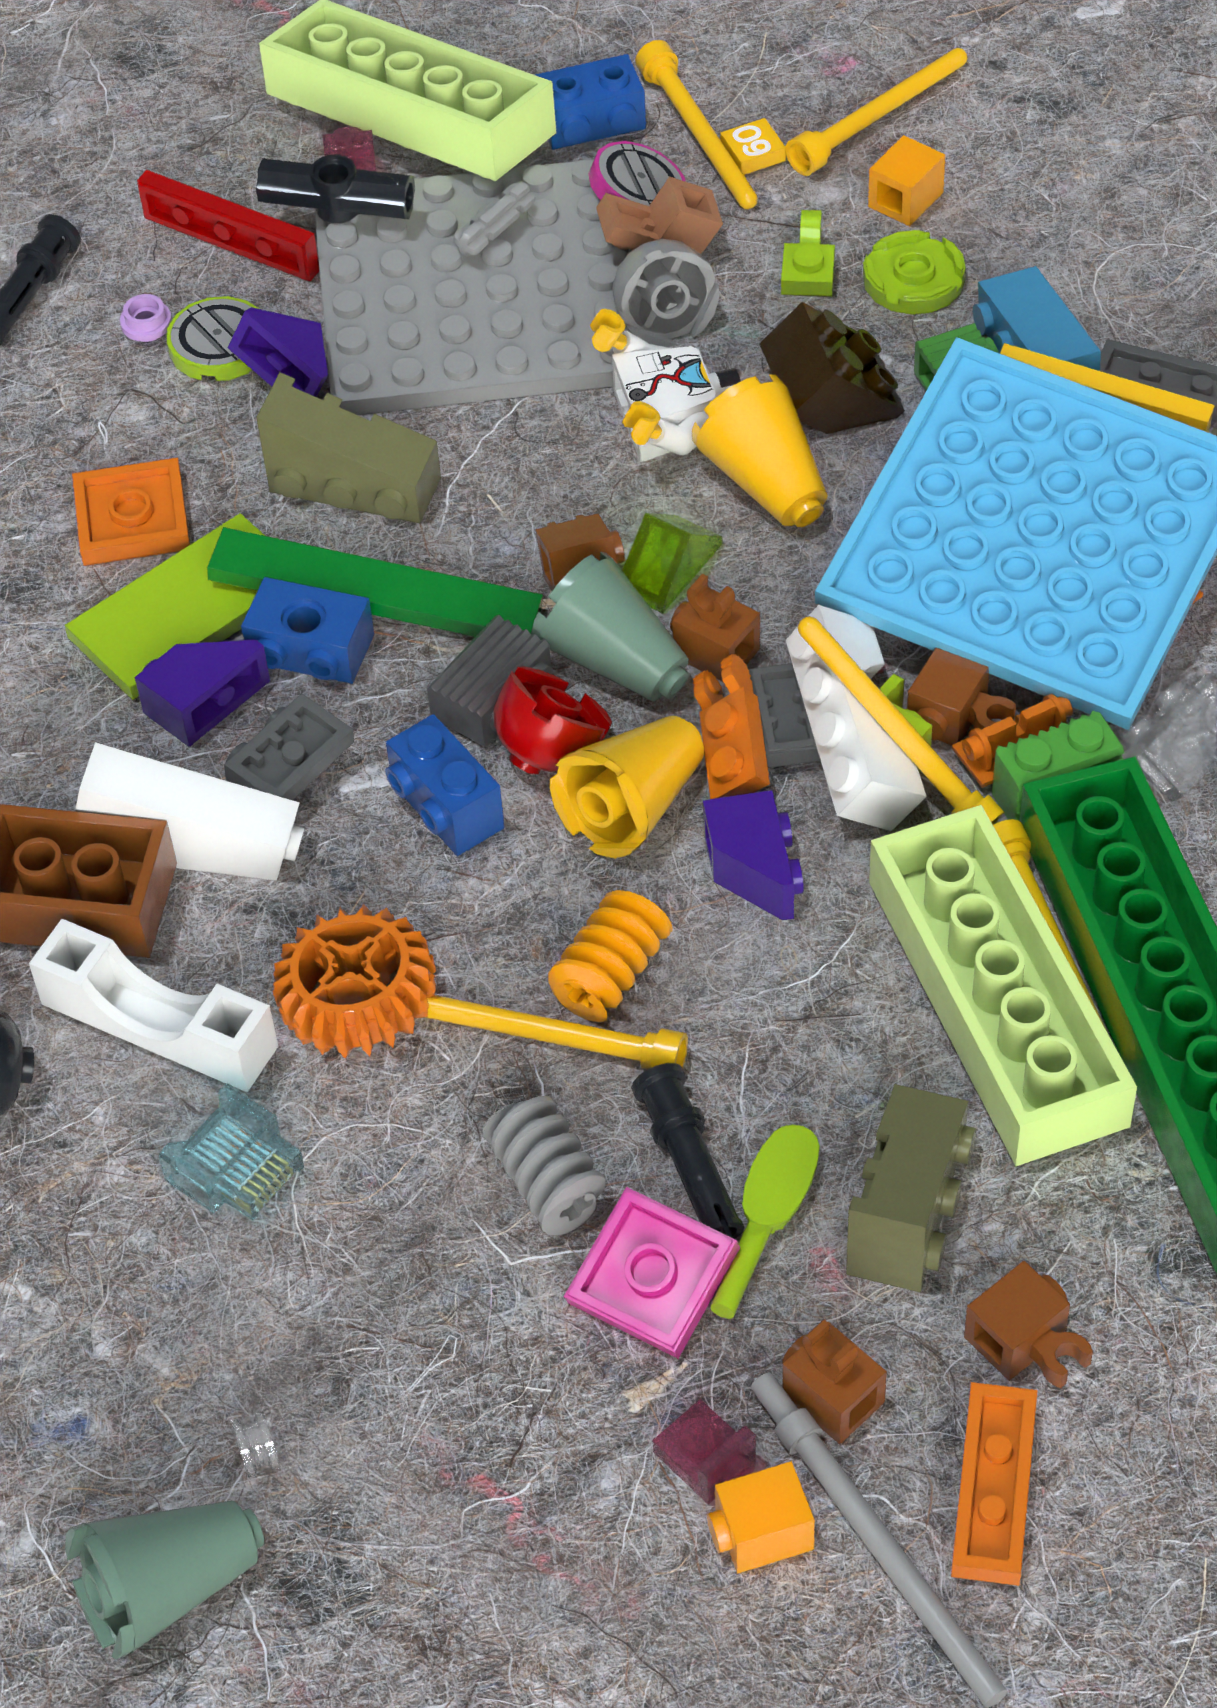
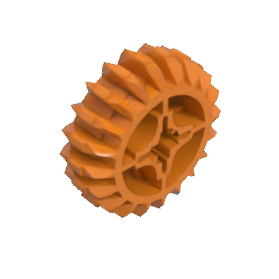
(353, 966)

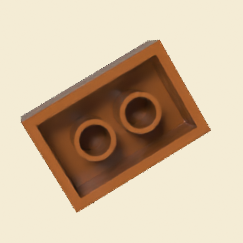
(85, 870)

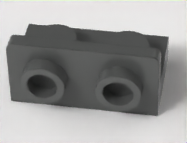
(289, 749)

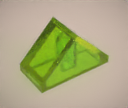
(668, 557)

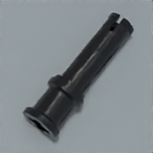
(36, 265)
(680, 1129)

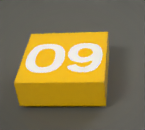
(754, 146)

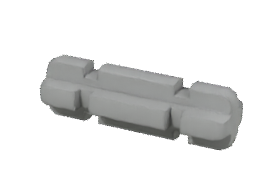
(494, 218)

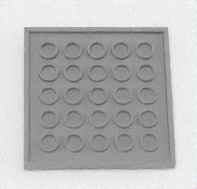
(440, 328)

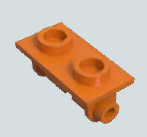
(979, 748)

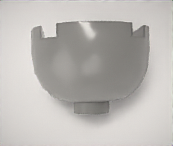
(670, 291)

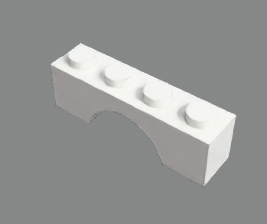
(862, 764)
(96, 984)

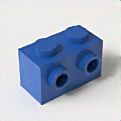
(596, 101)
(444, 785)

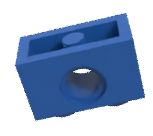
(310, 629)

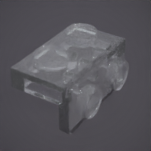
(1178, 739)

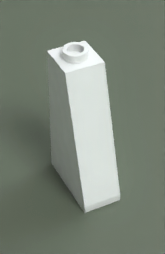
(209, 820)

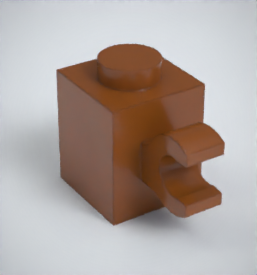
(569, 542)
(715, 627)
(954, 695)
(1025, 1322)
(833, 1380)

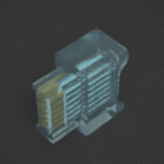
(232, 1157)

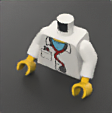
(658, 387)

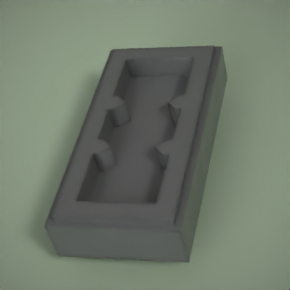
(783, 716)

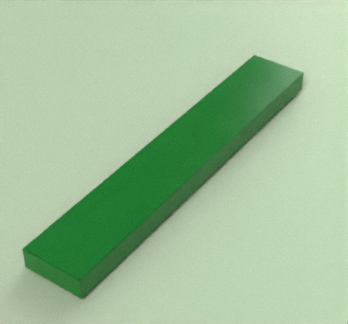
(392, 588)

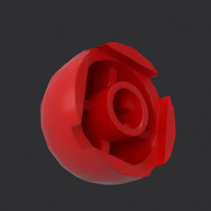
(543, 721)

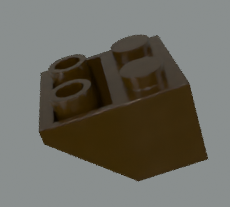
(831, 371)

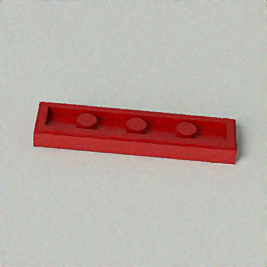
(229, 225)

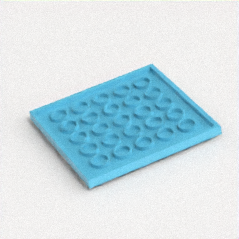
(1035, 532)

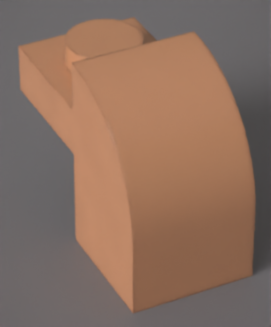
(677, 213)

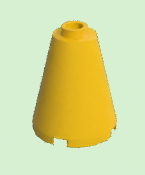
(764, 449)
(625, 783)

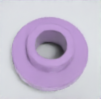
(145, 318)

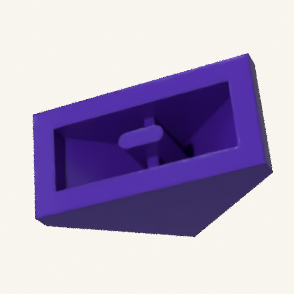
(282, 344)

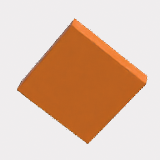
(130, 511)

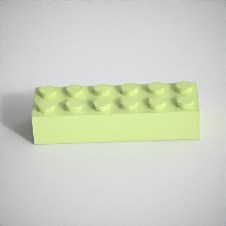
(409, 88)
(1001, 986)

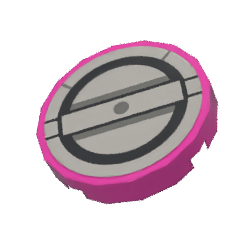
(631, 171)

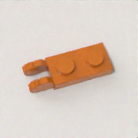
(731, 731)

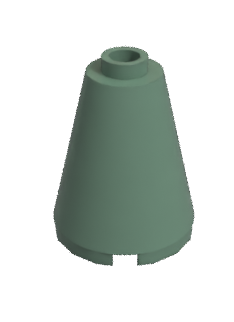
(612, 630)
(158, 1567)

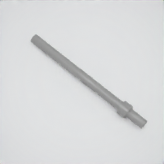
(802, 1436)

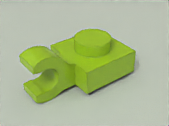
(808, 264)

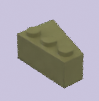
(343, 459)
(909, 1189)

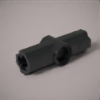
(335, 188)

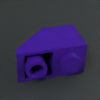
(749, 852)

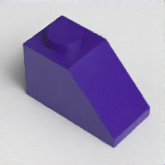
(201, 685)

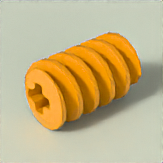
(608, 954)

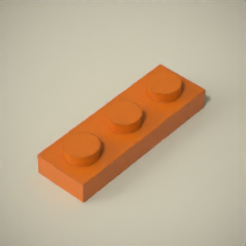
(994, 1484)

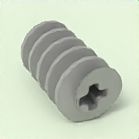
(545, 1163)

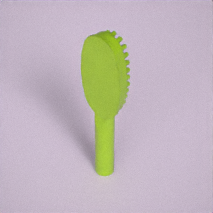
(770, 1199)

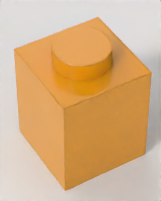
(906, 180)
(762, 1518)

